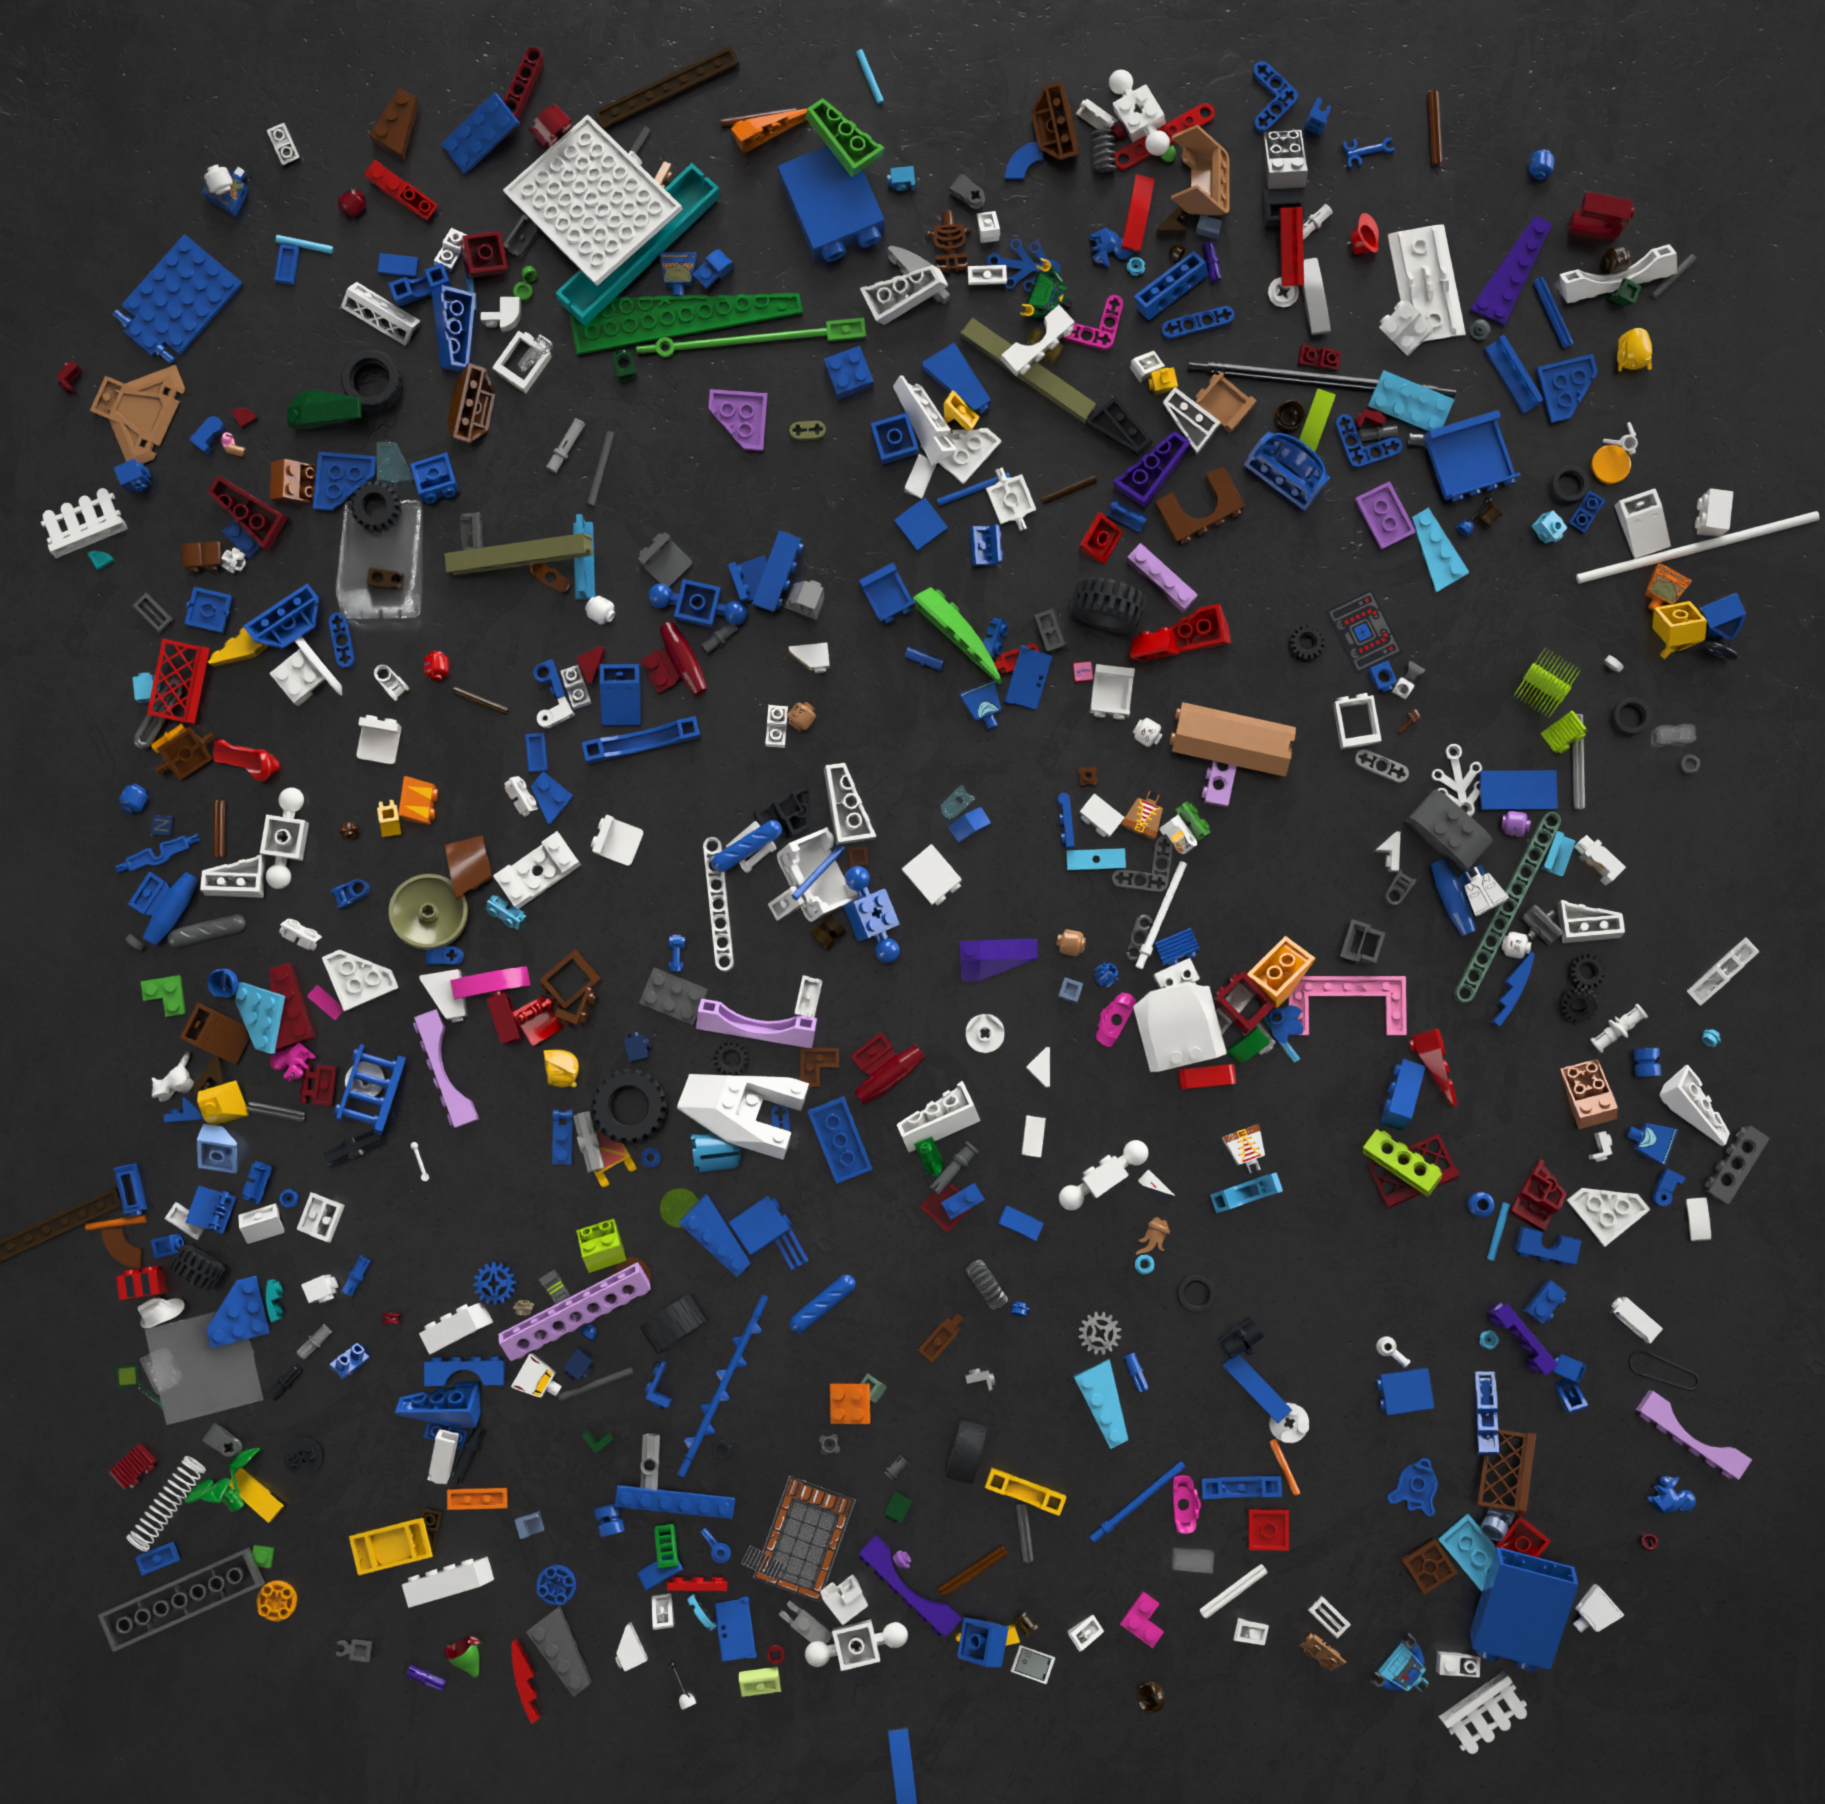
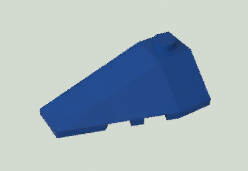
(449, 1407)

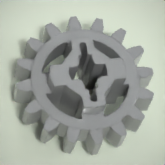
(1107, 1327)

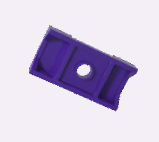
(1540, 1359)

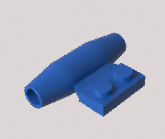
(1454, 895)
(162, 903)

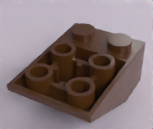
(216, 1033)

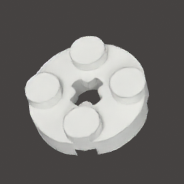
(984, 1022)
(1299, 1428)

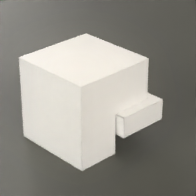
(845, 1599)

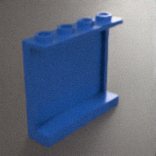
(1470, 456)

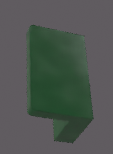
(597, 1446)

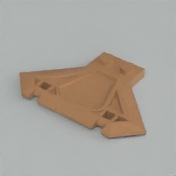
(140, 410)

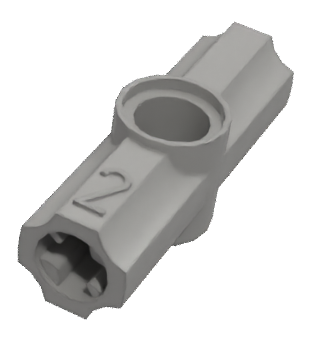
(589, 1142)
(650, 1451)

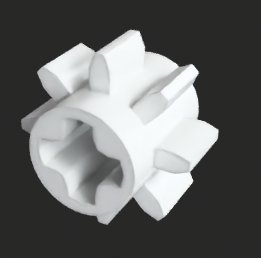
(233, 560)

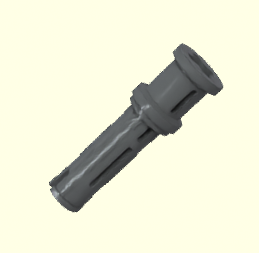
(959, 1161)

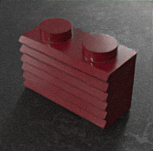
(132, 1466)

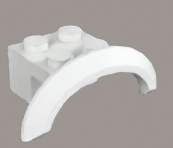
(302, 674)

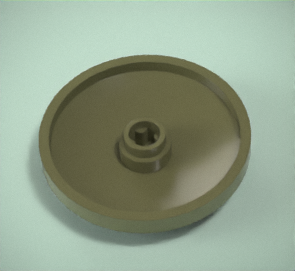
(427, 912)

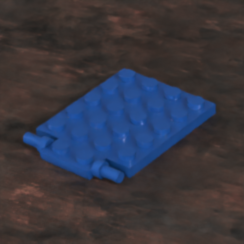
(177, 300)

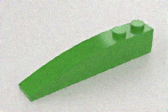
(956, 628)

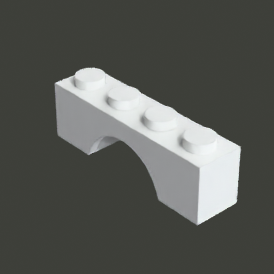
(1020, 357)

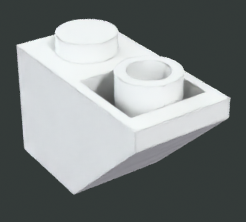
(1457, 1664)

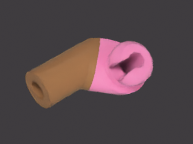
(230, 446)

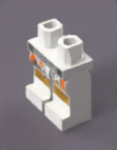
(1600, 859)

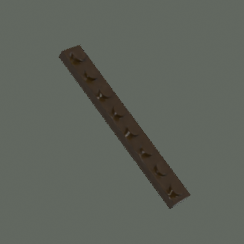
(666, 87)
(59, 1223)

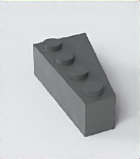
(560, 1650)

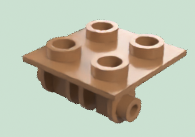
(1328, 1658)

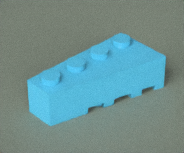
(1101, 1395)

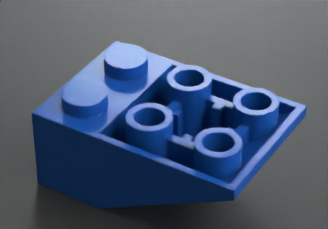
(620, 694)

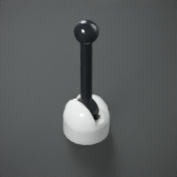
(686, 1699)

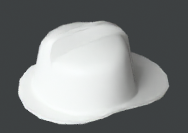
(158, 1310)

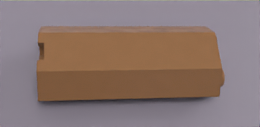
(1233, 739)

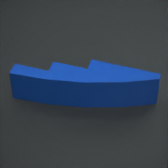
(1516, 984)
(1486, 1413)
(902, 1767)

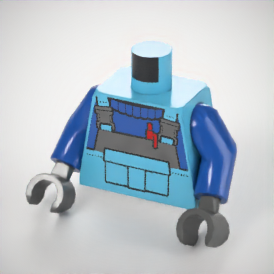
(1403, 1668)

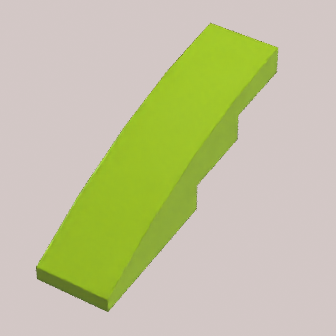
(1317, 418)

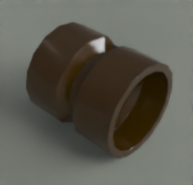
(828, 931)

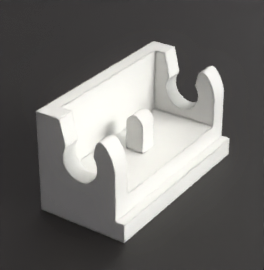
(808, 997)

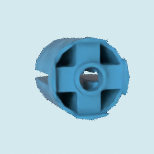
(713, 1153)

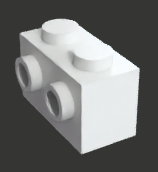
(1177, 974)
(320, 1289)

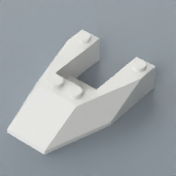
(732, 1104)

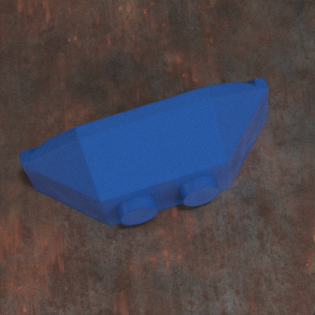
(286, 619)

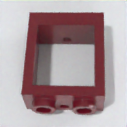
(505, 1023)
(1244, 1025)

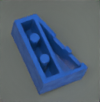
(1403, 1094)

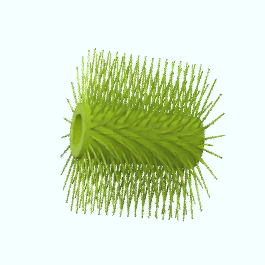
(1547, 682)

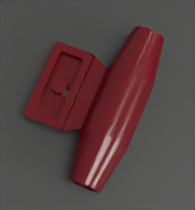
(676, 662)
(882, 1065)

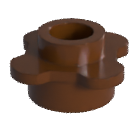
(1083, 778)
(349, 831)

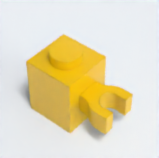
(1162, 381)
(389, 819)

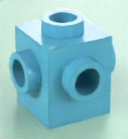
(1549, 527)

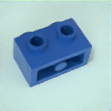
(133, 476)
(1545, 1301)

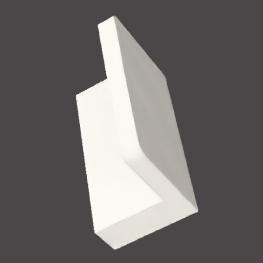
(1033, 1136)
(260, 1223)

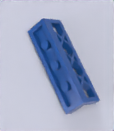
(1513, 375)

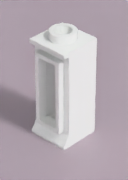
(1635, 1319)
(443, 1457)

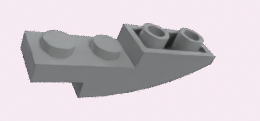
(910, 262)

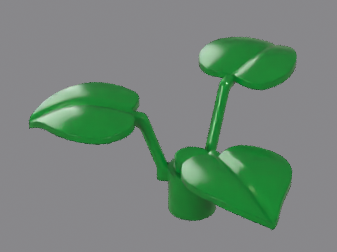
(218, 1491)

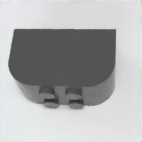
(1449, 830)

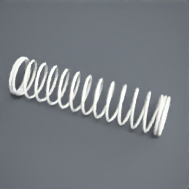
(188, 1461)

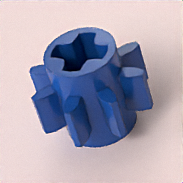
(1106, 974)

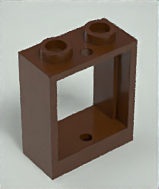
(546, 986)

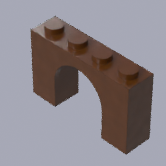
(1183, 527)

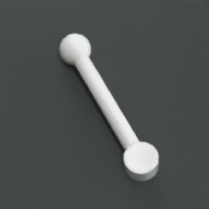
(425, 1177)

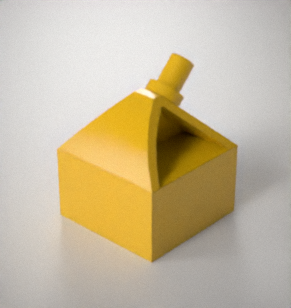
(1679, 626)

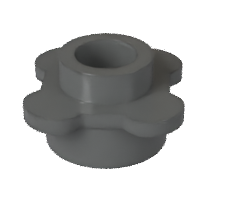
(824, 1440)

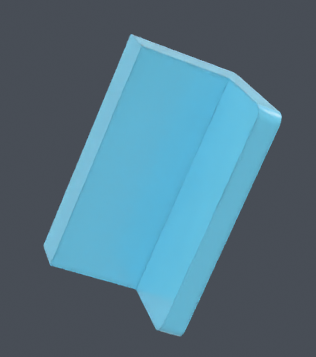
(1558, 854)

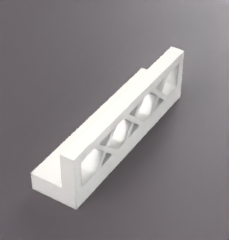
(379, 306)

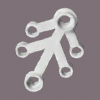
(1459, 784)

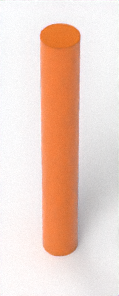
(115, 1222)
(1284, 1467)

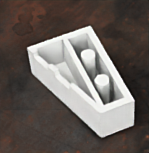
(238, 879)

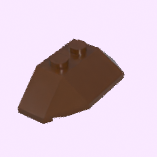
(1055, 123)
(471, 404)

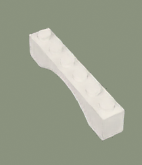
(1655, 264)

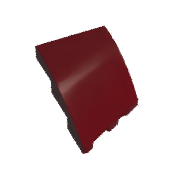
(1538, 1198)

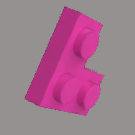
(1137, 1620)

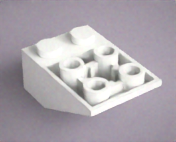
(1643, 523)

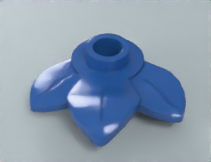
(1287, 1025)

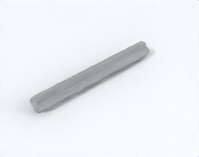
(1578, 772)

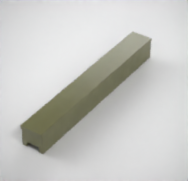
(1036, 377)
(519, 554)

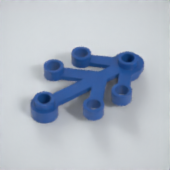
(1026, 265)

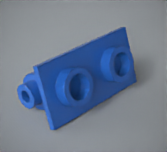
(1127, 515)
(997, 629)
(259, 1173)

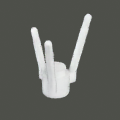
(1627, 442)

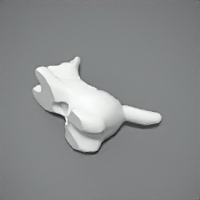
(176, 1080)

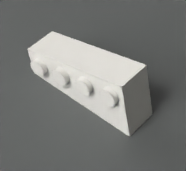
(846, 808)

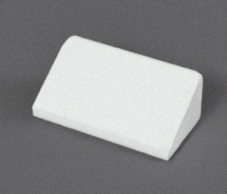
(987, 275)
(919, 477)

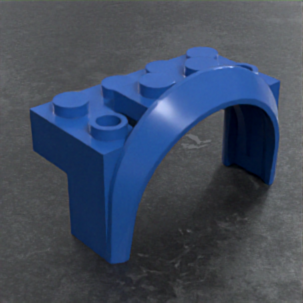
(1298, 458)

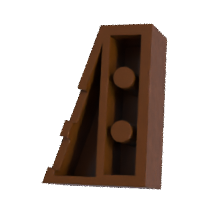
(396, 123)

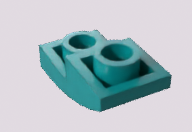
(273, 1292)

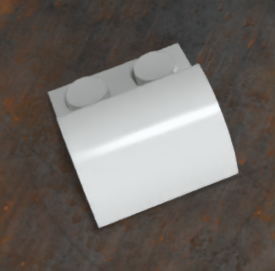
(320, 1217)

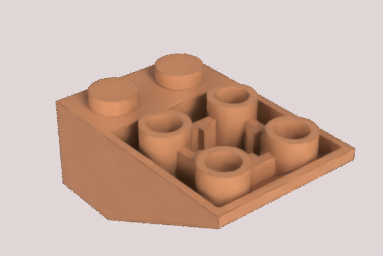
(1589, 1094)

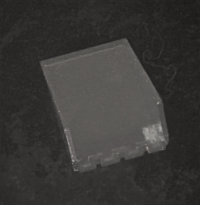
(394, 550)

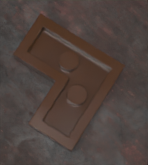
(813, 1059)

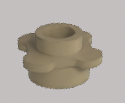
(523, 1307)

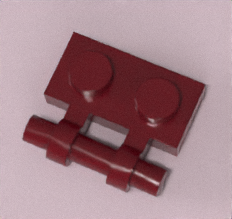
(324, 1085)

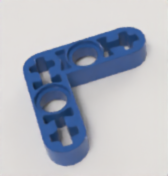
(1278, 93)
(1363, 452)

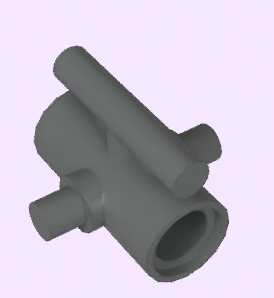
(1541, 925)

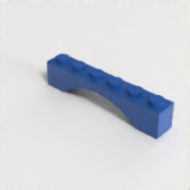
(622, 745)

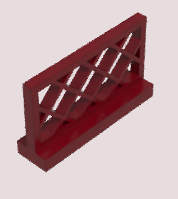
(1410, 1192)

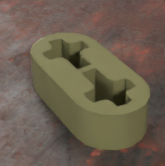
(809, 435)

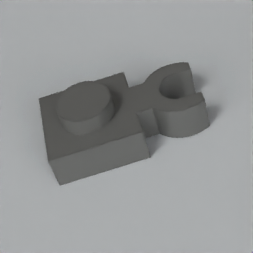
(358, 1649)

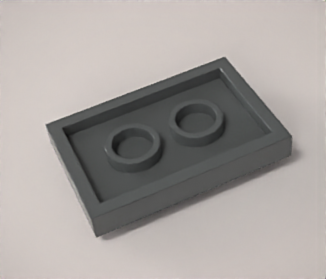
(673, 996)

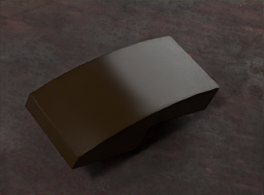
(432, 1523)

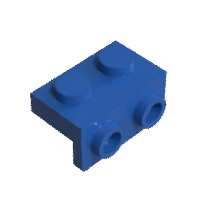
(986, 545)

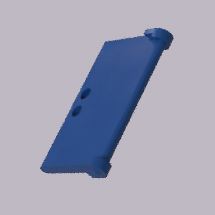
(1026, 680)
(734, 1620)

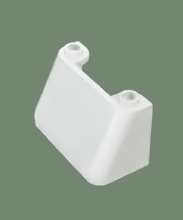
(801, 859)

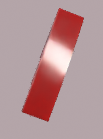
(1137, 213)
(523, 1672)

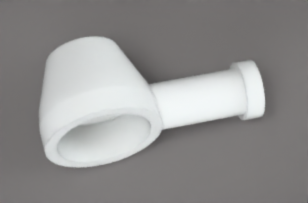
(1392, 1352)

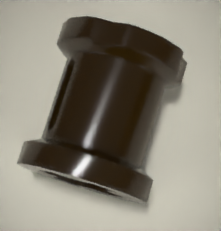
(1490, 515)
(1031, 1626)

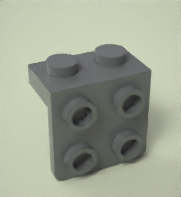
(664, 560)

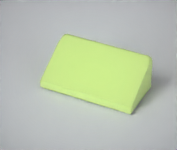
(759, 1681)

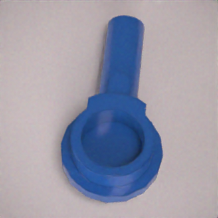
(720, 1551)

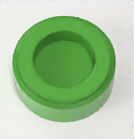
(523, 291)

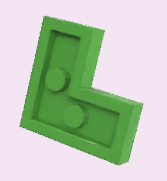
(170, 990)

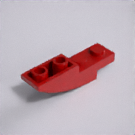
(400, 190)

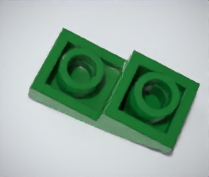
(1250, 1045)

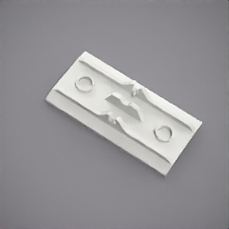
(1427, 278)

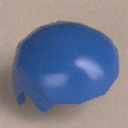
(223, 983)

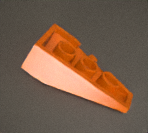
(761, 129)

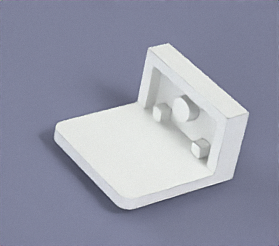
(378, 739)
(617, 840)

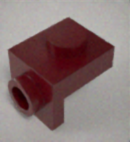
(67, 374)
(1371, 417)

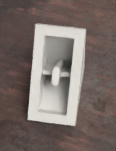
(1145, 364)
(1041, 1067)
(662, 1611)
(1085, 1632)

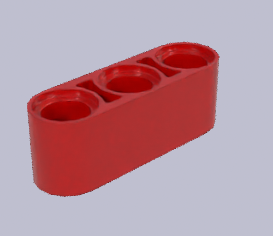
(1207, 1076)

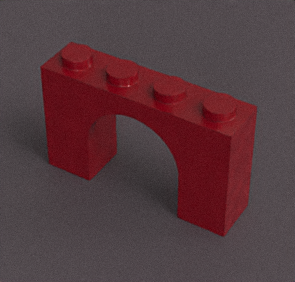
(1601, 216)

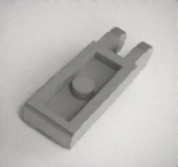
(807, 1625)

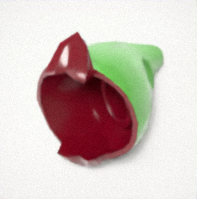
(464, 1655)

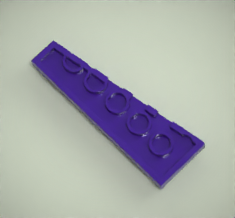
(1506, 284)

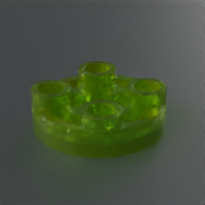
(676, 1205)

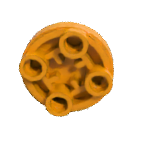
(1610, 464)
(276, 1600)

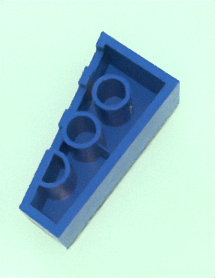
(454, 325)
(776, 573)
(713, 1234)

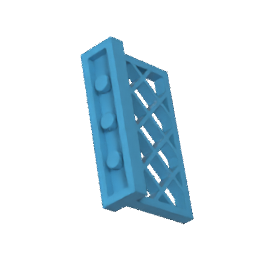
(585, 565)

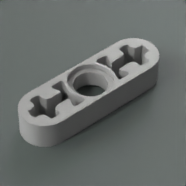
(1393, 776)

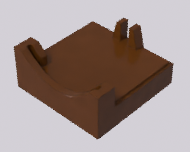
(1429, 1566)

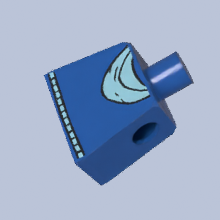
(982, 703)
(1653, 1141)

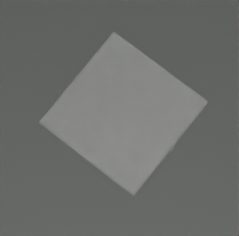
(199, 1378)

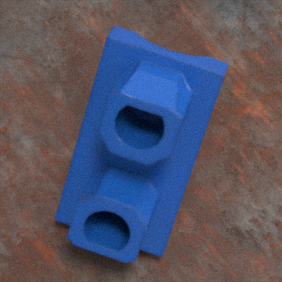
(349, 1361)

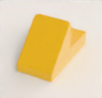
(957, 409)

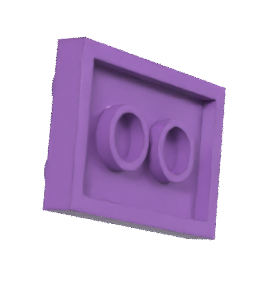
(1385, 515)

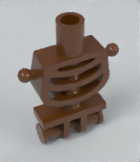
(949, 230)

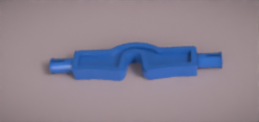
(148, 857)

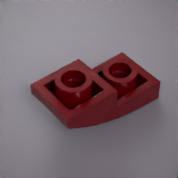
(1319, 358)

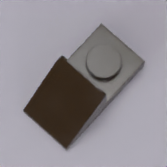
(1171, 225)
(213, 1070)

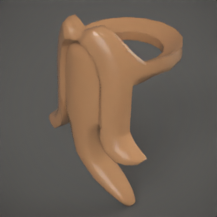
(1155, 1233)

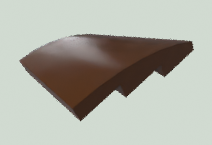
(468, 864)

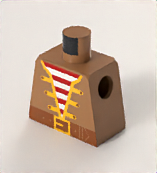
(1144, 816)

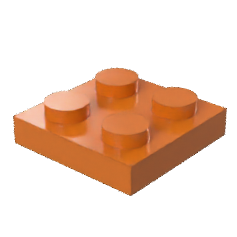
(850, 1403)

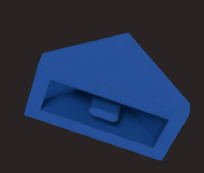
(969, 824)
(1570, 1396)

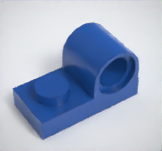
(553, 677)

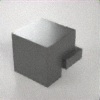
(1362, 943)

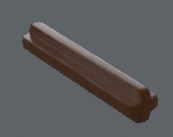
(219, 828)

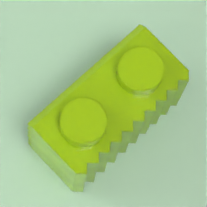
(1564, 732)

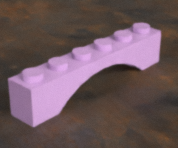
(432, 1030)
(793, 1031)
(1659, 1411)

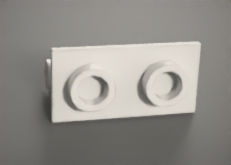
(1095, 115)
(517, 788)
(292, 929)

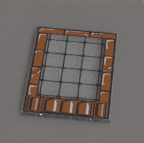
(806, 1536)

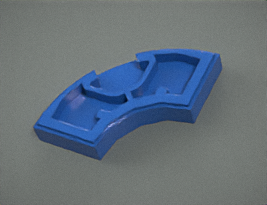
(1023, 160)

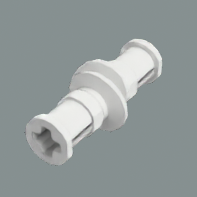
(1618, 1028)

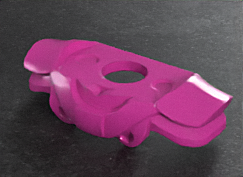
(1107, 1032)
(1185, 1519)

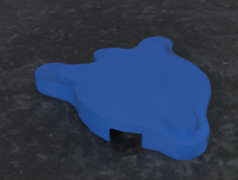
(1417, 1486)

